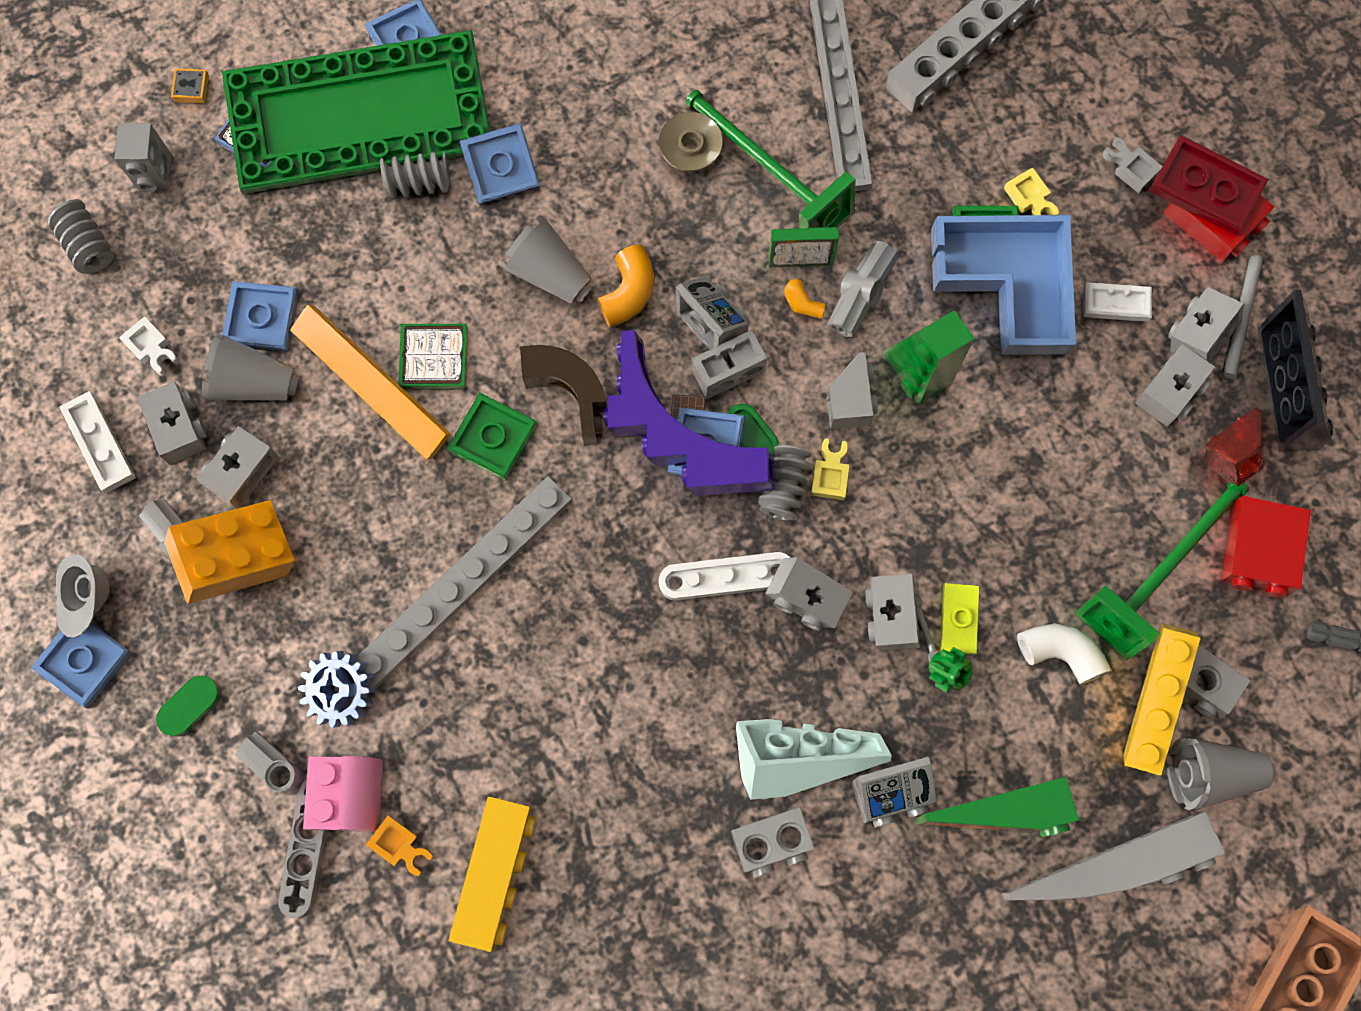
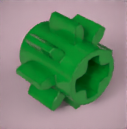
(950, 669)

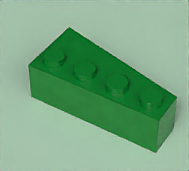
(931, 357)

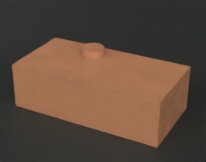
(1310, 968)

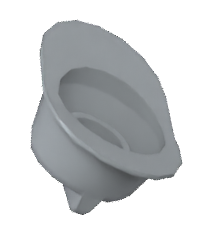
(80, 594)

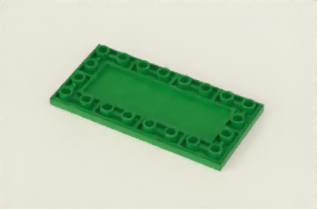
(353, 107)

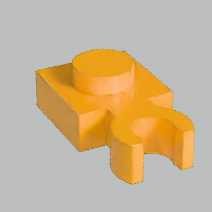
(394, 842)

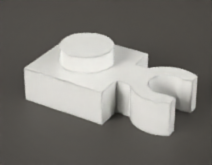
(148, 345)

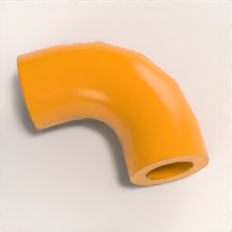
(635, 287)

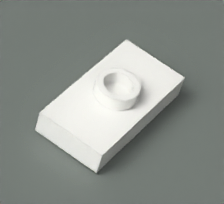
(1117, 302)

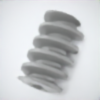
(415, 175)
(80, 237)
(788, 464)

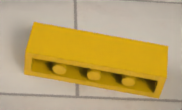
(1161, 698)
(492, 874)

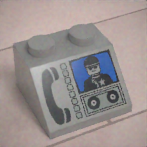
(709, 312)
(895, 791)

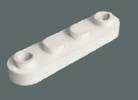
(720, 576)

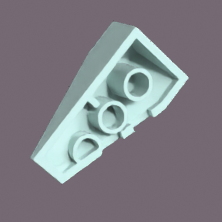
(790, 760)

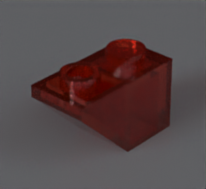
(1238, 449)

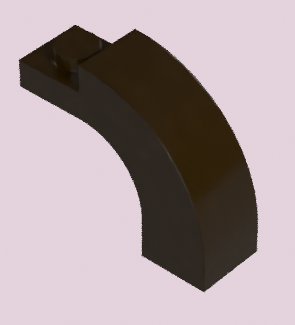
(565, 370)

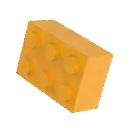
(228, 551)

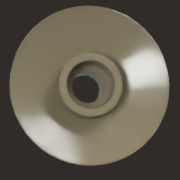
(690, 129)

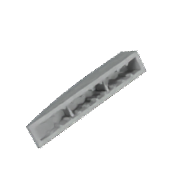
(1134, 863)

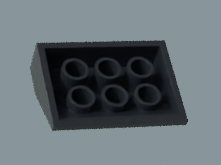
(1294, 377)

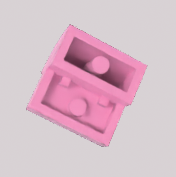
(343, 793)

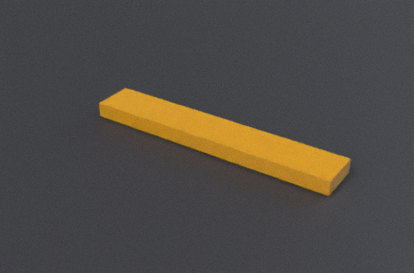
(370, 382)

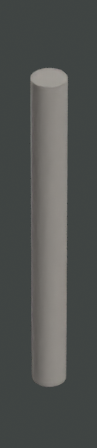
(1239, 335)

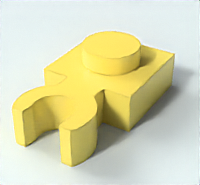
(1030, 193)
(830, 475)

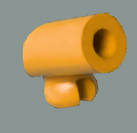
(800, 302)

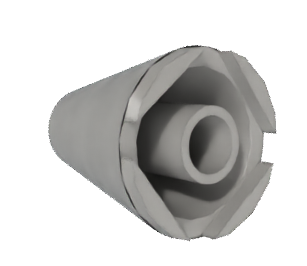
(547, 263)
(245, 373)
(1215, 773)

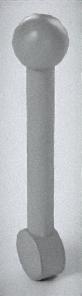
(925, 630)

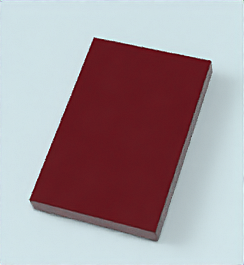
(1208, 185)

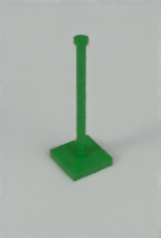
(826, 210)
(1118, 620)

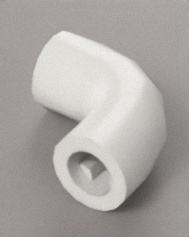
(1065, 644)

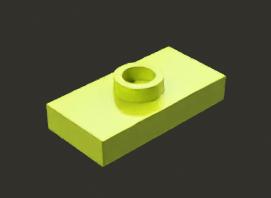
(959, 618)

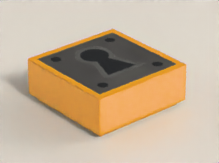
(190, 86)

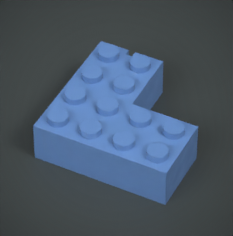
(1022, 260)

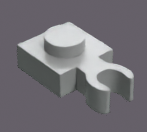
(1134, 167)

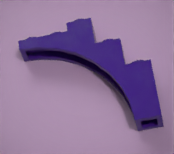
(709, 465)

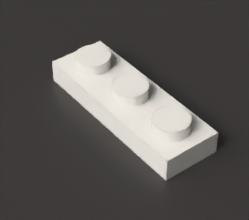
(97, 442)

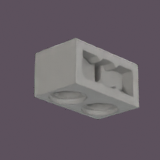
(143, 156)
(729, 364)
(769, 833)

